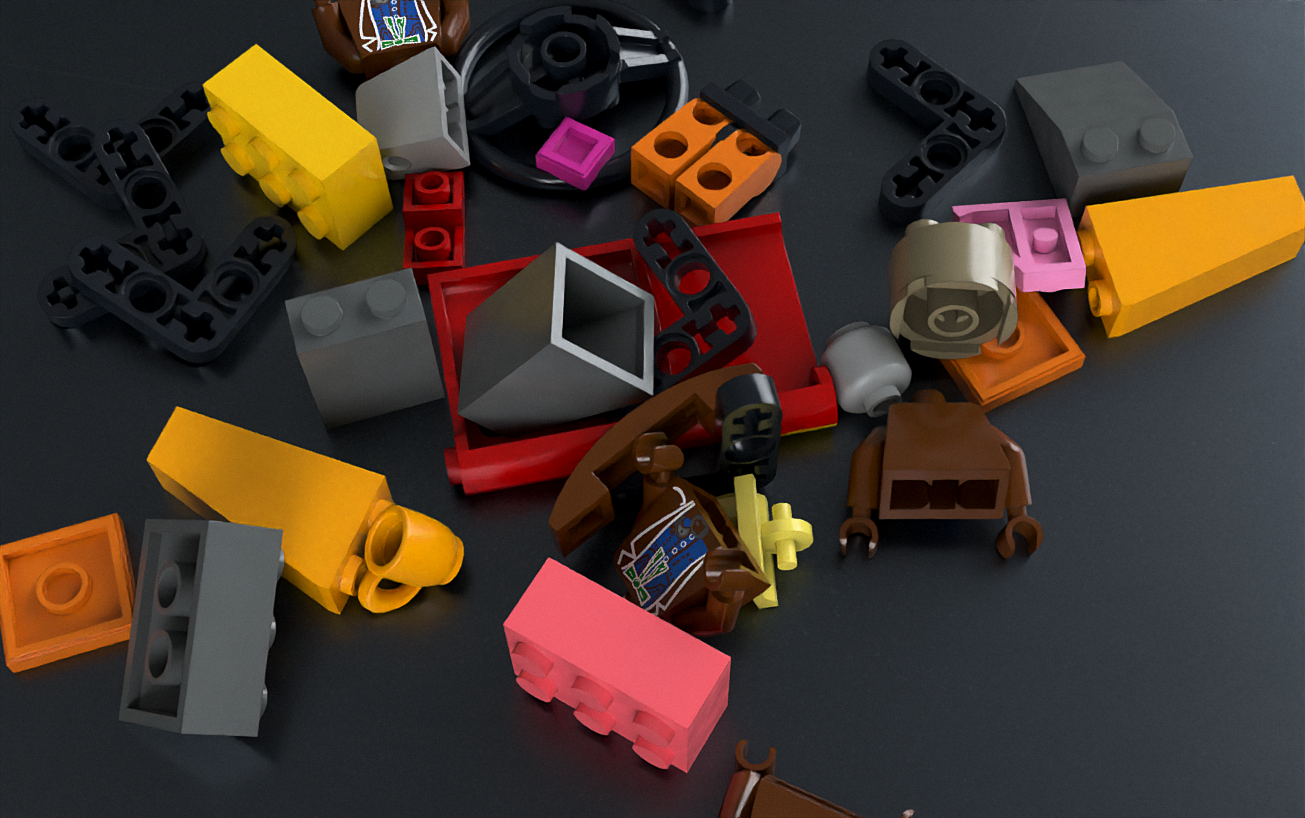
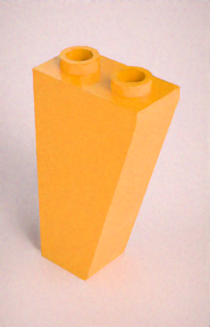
(1185, 246)
(276, 485)

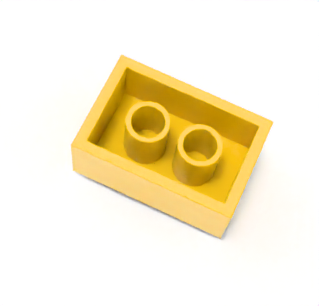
(298, 147)

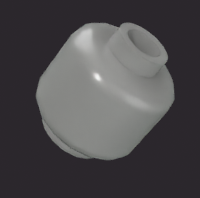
(866, 368)

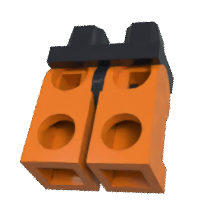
(714, 154)

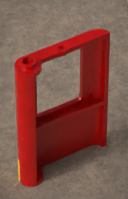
(756, 264)

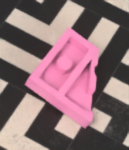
(1041, 241)

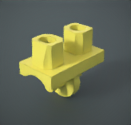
(763, 537)

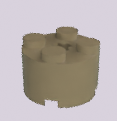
(952, 288)

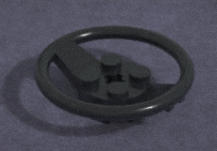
(562, 69)

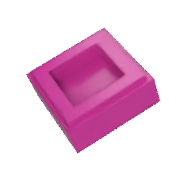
(575, 153)

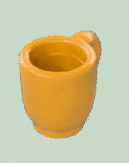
(409, 551)

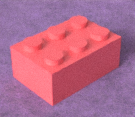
(617, 666)

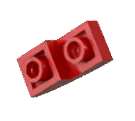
(434, 223)

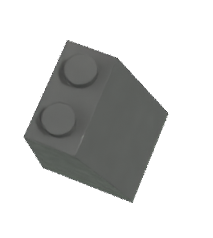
(556, 346)
(365, 348)

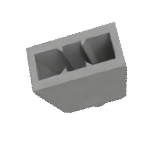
(416, 116)

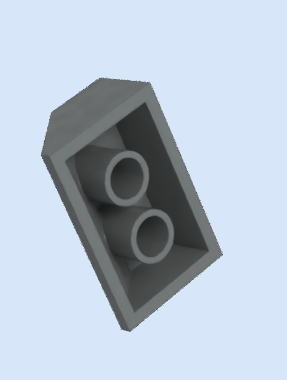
(202, 627)

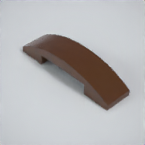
(585, 499)

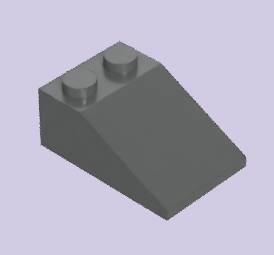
(1104, 135)

